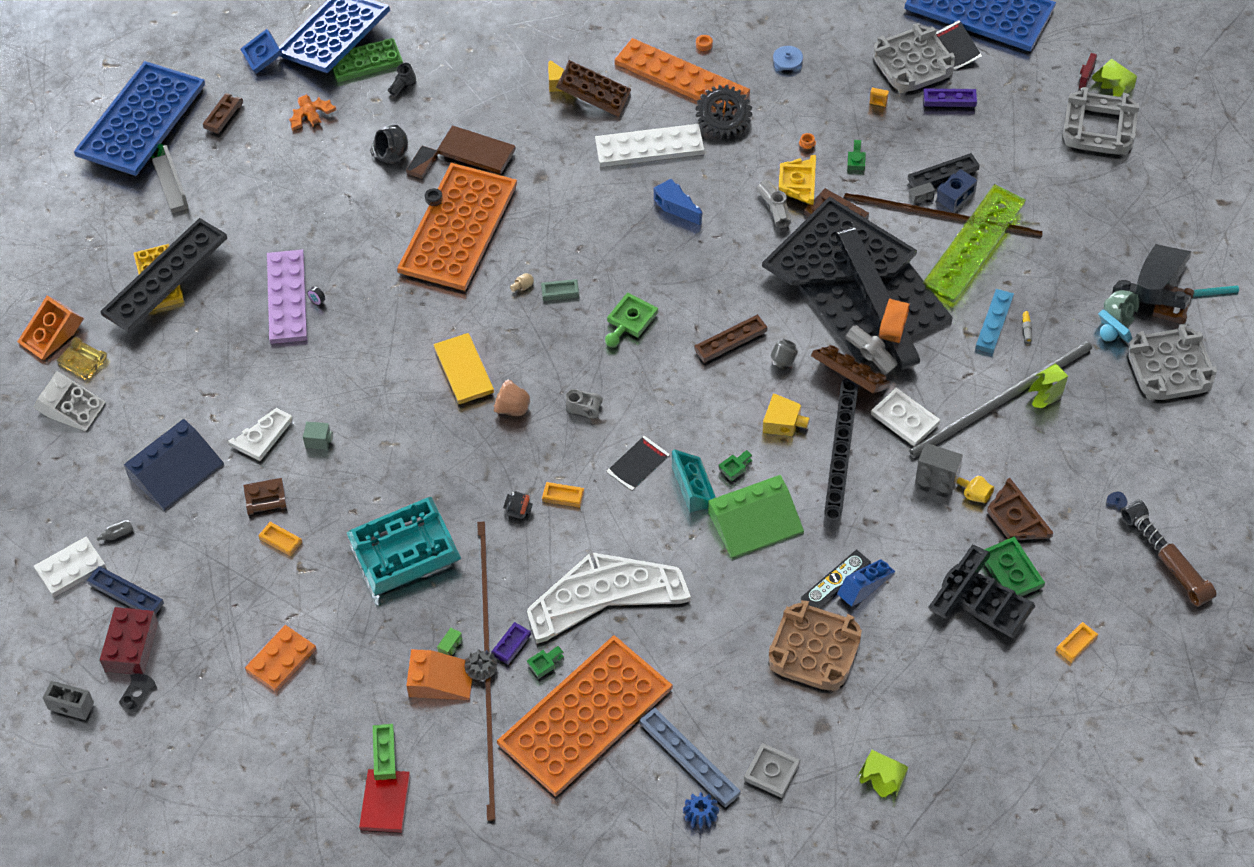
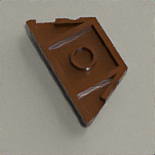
(1017, 515)

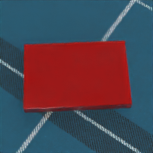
(384, 803)

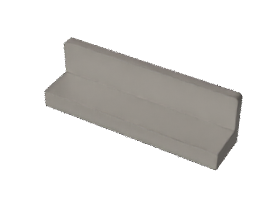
(170, 182)

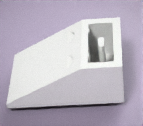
(68, 402)

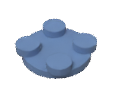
(788, 59)

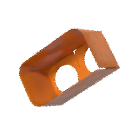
(894, 320)

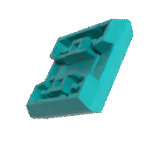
(404, 550)

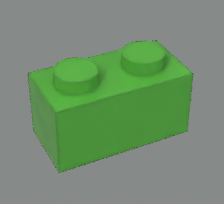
(450, 642)

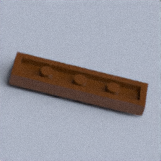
(730, 338)

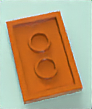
(280, 658)

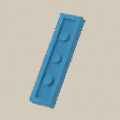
(994, 321)

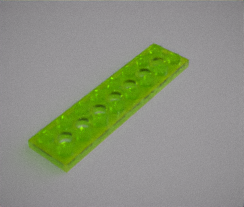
(978, 253)

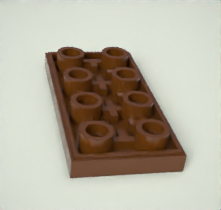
(593, 88)
(476, 149)
(851, 369)

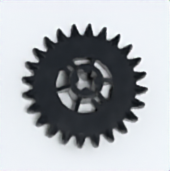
(716, 124)

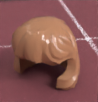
(512, 400)

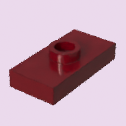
(1087, 70)

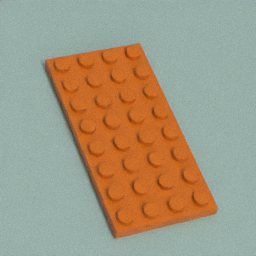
(459, 228)
(584, 715)

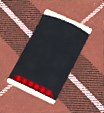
(959, 43)
(638, 462)

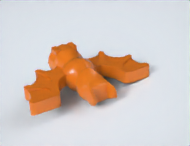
(308, 109)

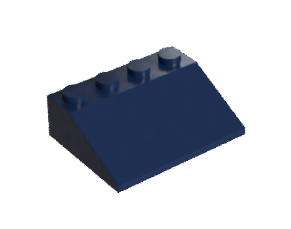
(173, 464)

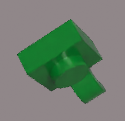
(856, 159)
(735, 466)
(544, 662)

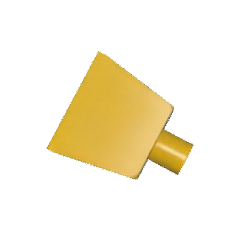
(783, 417)

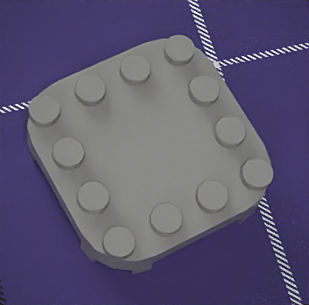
(913, 58)
(1171, 363)

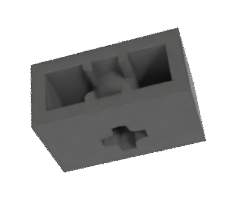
(68, 700)

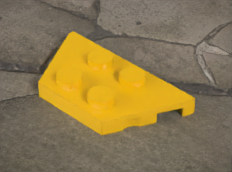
(798, 179)

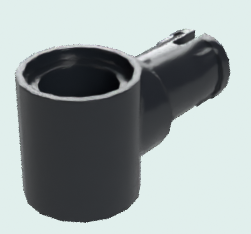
(404, 77)

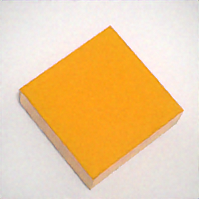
(879, 97)

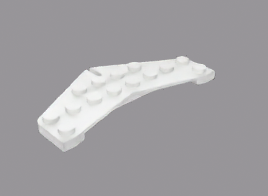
(611, 583)

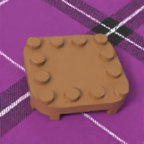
(814, 646)

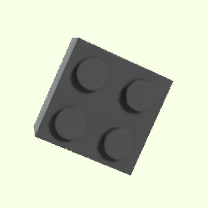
(938, 468)

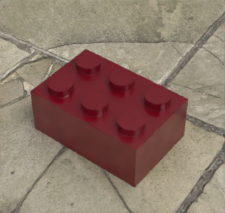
(129, 641)

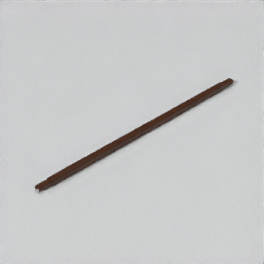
(931, 212)

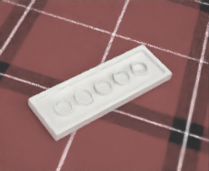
(649, 145)

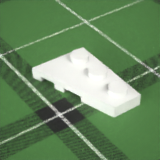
(263, 435)

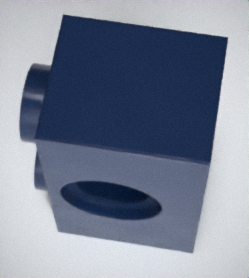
(956, 190)

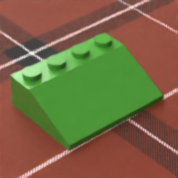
(755, 516)

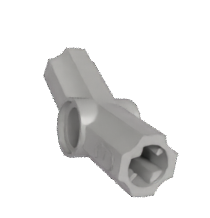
(777, 203)
(871, 348)

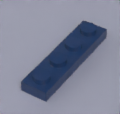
(124, 590)

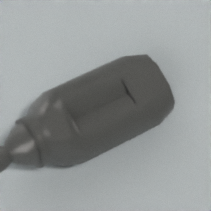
(116, 531)

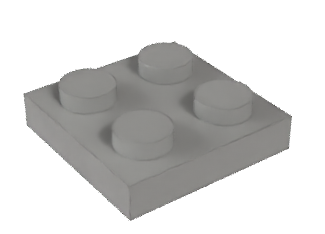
(771, 770)

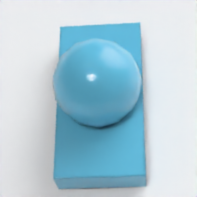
(1113, 328)

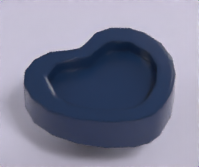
(1117, 500)

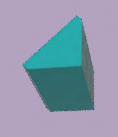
(692, 480)

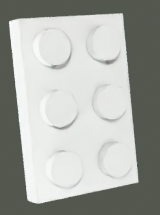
(905, 417)
(69, 566)

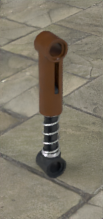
(1198, 589)

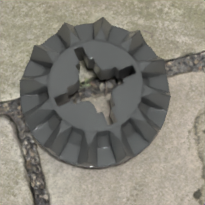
(489, 666)

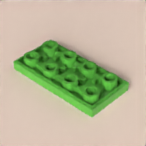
(368, 60)

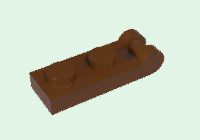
(222, 113)

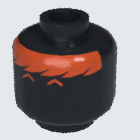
(517, 504)

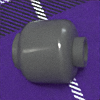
(784, 353)

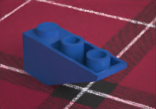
(675, 201)
(864, 582)

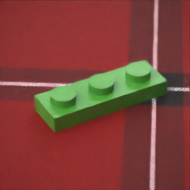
(384, 752)

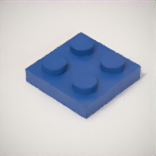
(261, 51)

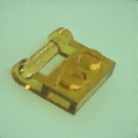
(79, 363)

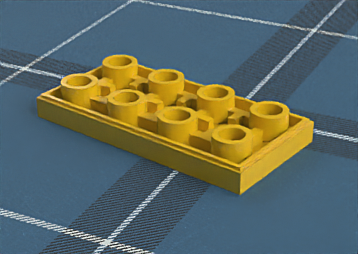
(144, 259)
(463, 368)

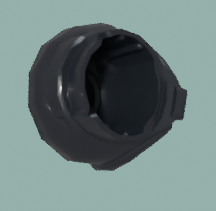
(390, 144)

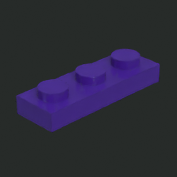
(950, 97)

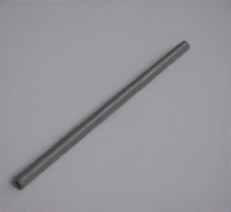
(997, 401)

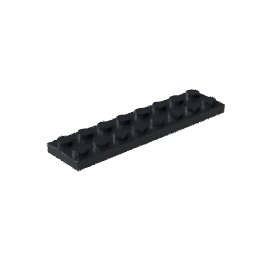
(163, 275)

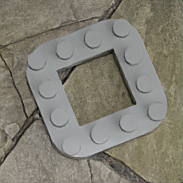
(1122, 106)

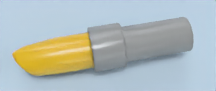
(1027, 327)

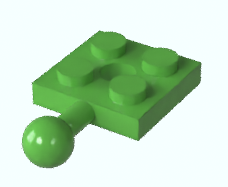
(632, 325)

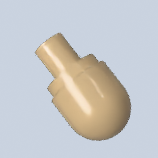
(522, 282)

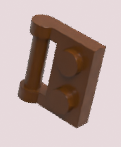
(1166, 312)
(263, 492)

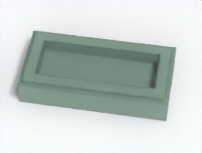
(560, 290)

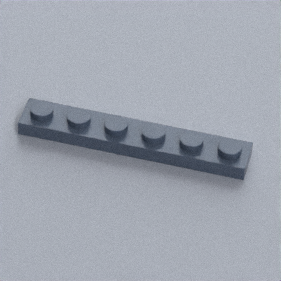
(690, 757)

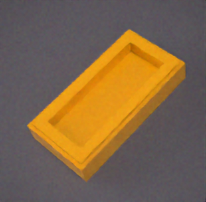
(563, 494)
(280, 538)
(1077, 642)

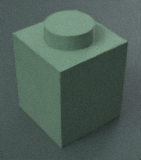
(317, 435)

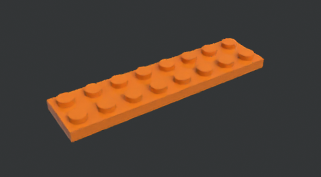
(672, 71)

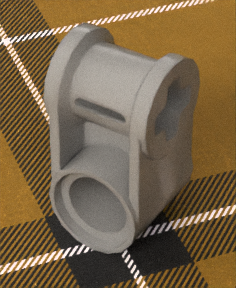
(584, 403)

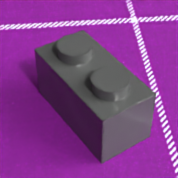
(922, 193)

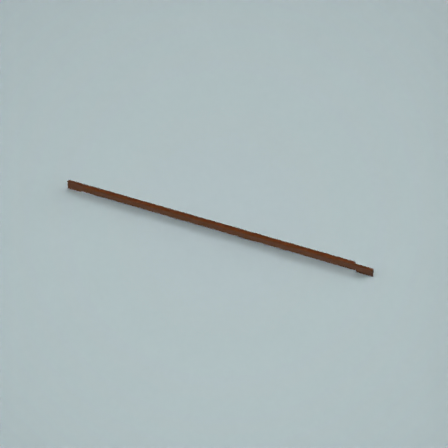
(491, 807)

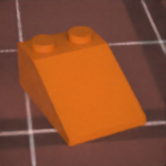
(49, 328)
(437, 676)

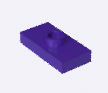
(511, 643)

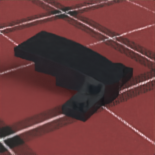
(1159, 277)
(981, 595)

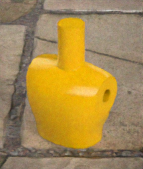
(977, 489)

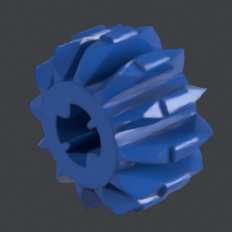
(696, 803)

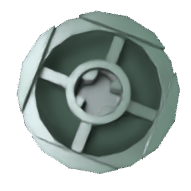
(1122, 306)

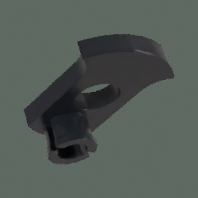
(139, 681)

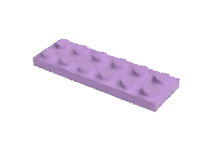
(286, 296)

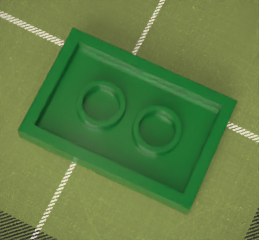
(1013, 568)

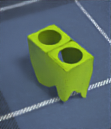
(1115, 77)
(1044, 385)
(885, 773)

